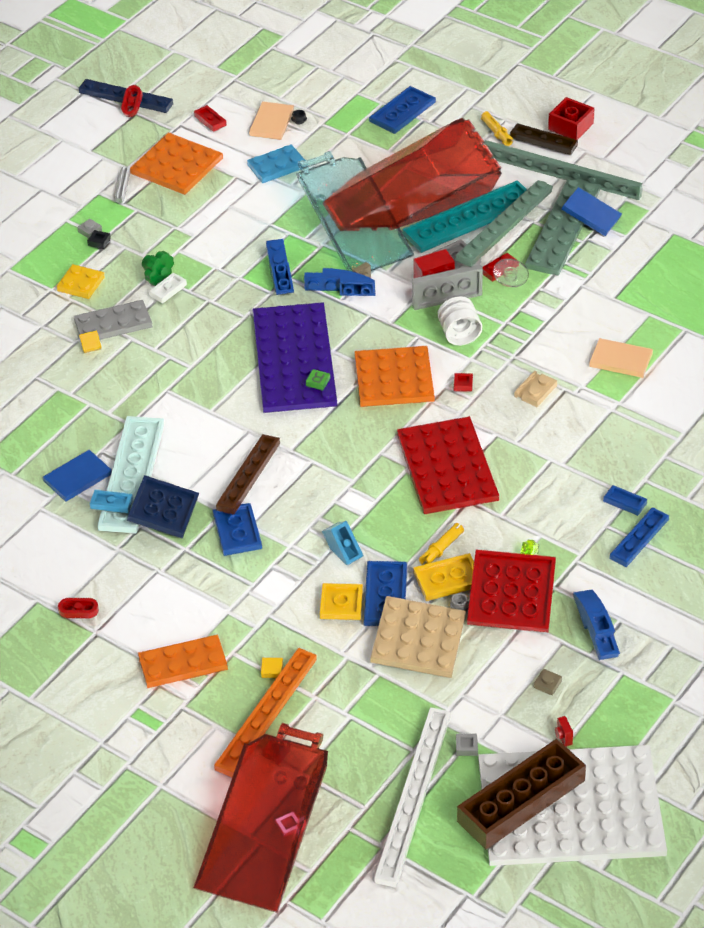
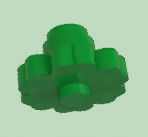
(157, 267)

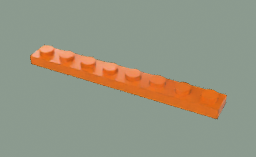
(267, 709)

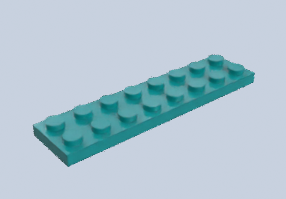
(462, 218)

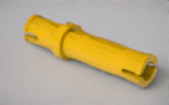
(499, 131)
(436, 549)

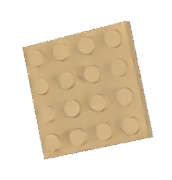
(418, 636)

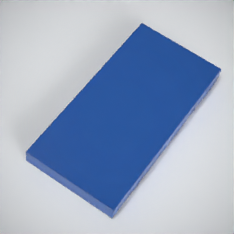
(402, 109)
(383, 580)

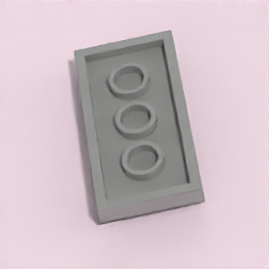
(442, 286)
(115, 320)

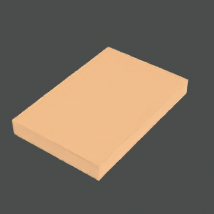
(271, 120)
(621, 357)

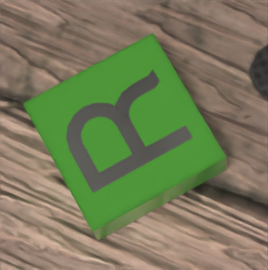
(318, 379)

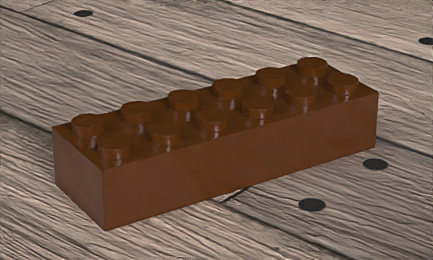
(521, 793)

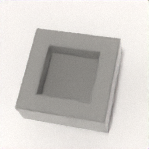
(88, 227)
(466, 744)

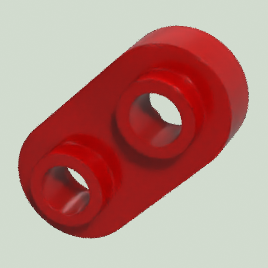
(130, 101)
(78, 608)

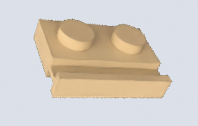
(535, 388)

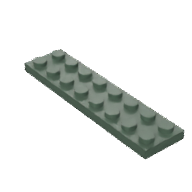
(558, 232)

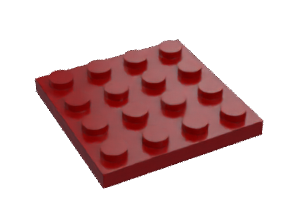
(511, 591)

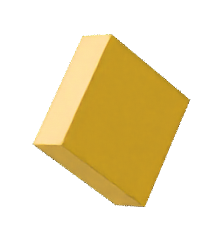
(90, 341)
(271, 667)

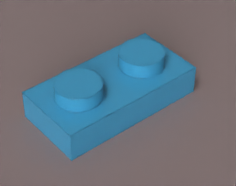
(111, 501)

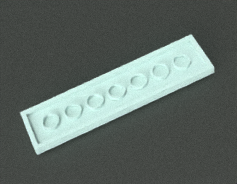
(133, 461)

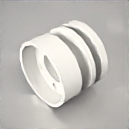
(459, 321)

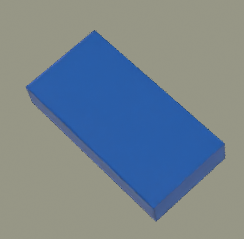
(625, 500)

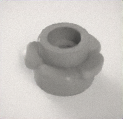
(459, 601)

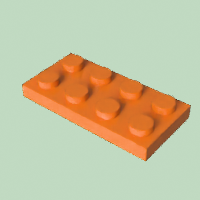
(182, 661)

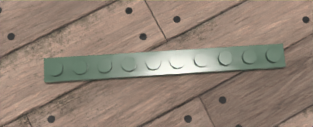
(565, 170)
(503, 223)

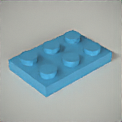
(275, 163)

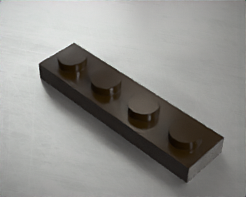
(544, 139)

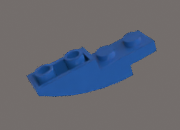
(279, 267)
(345, 281)
(598, 622)

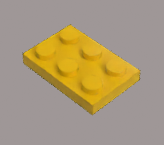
(445, 576)

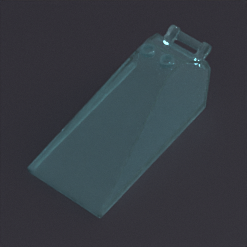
(353, 247)

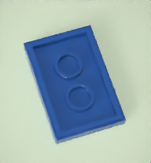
(591, 211)
(77, 475)
(237, 531)

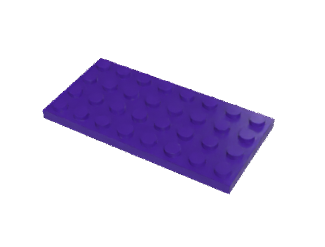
(289, 346)

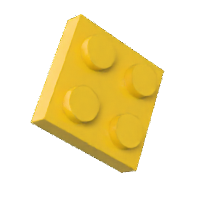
(80, 281)
(341, 601)

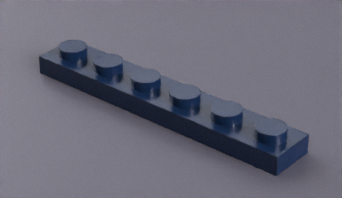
(117, 93)

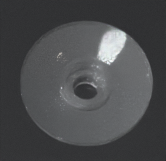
(511, 272)

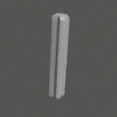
(122, 184)

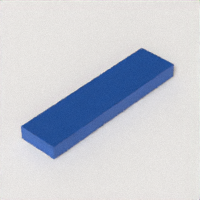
(639, 537)

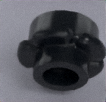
(298, 117)

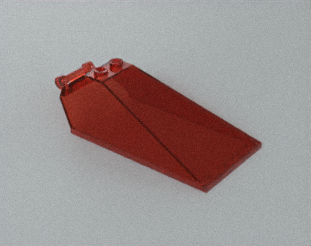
(248, 850)

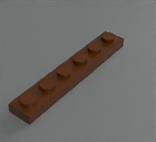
(248, 474)

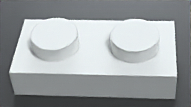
(167, 288)

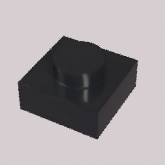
(99, 239)

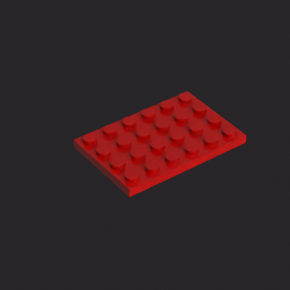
(447, 465)

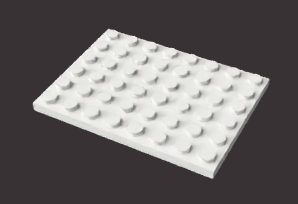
(601, 819)

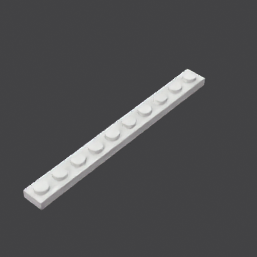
(412, 798)

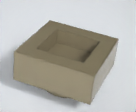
(364, 269)
(547, 682)

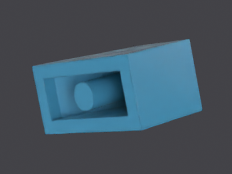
(342, 542)

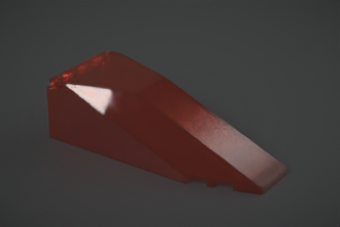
(417, 181)

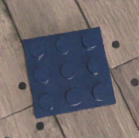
(163, 506)

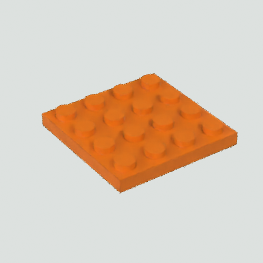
(176, 163)
(394, 376)

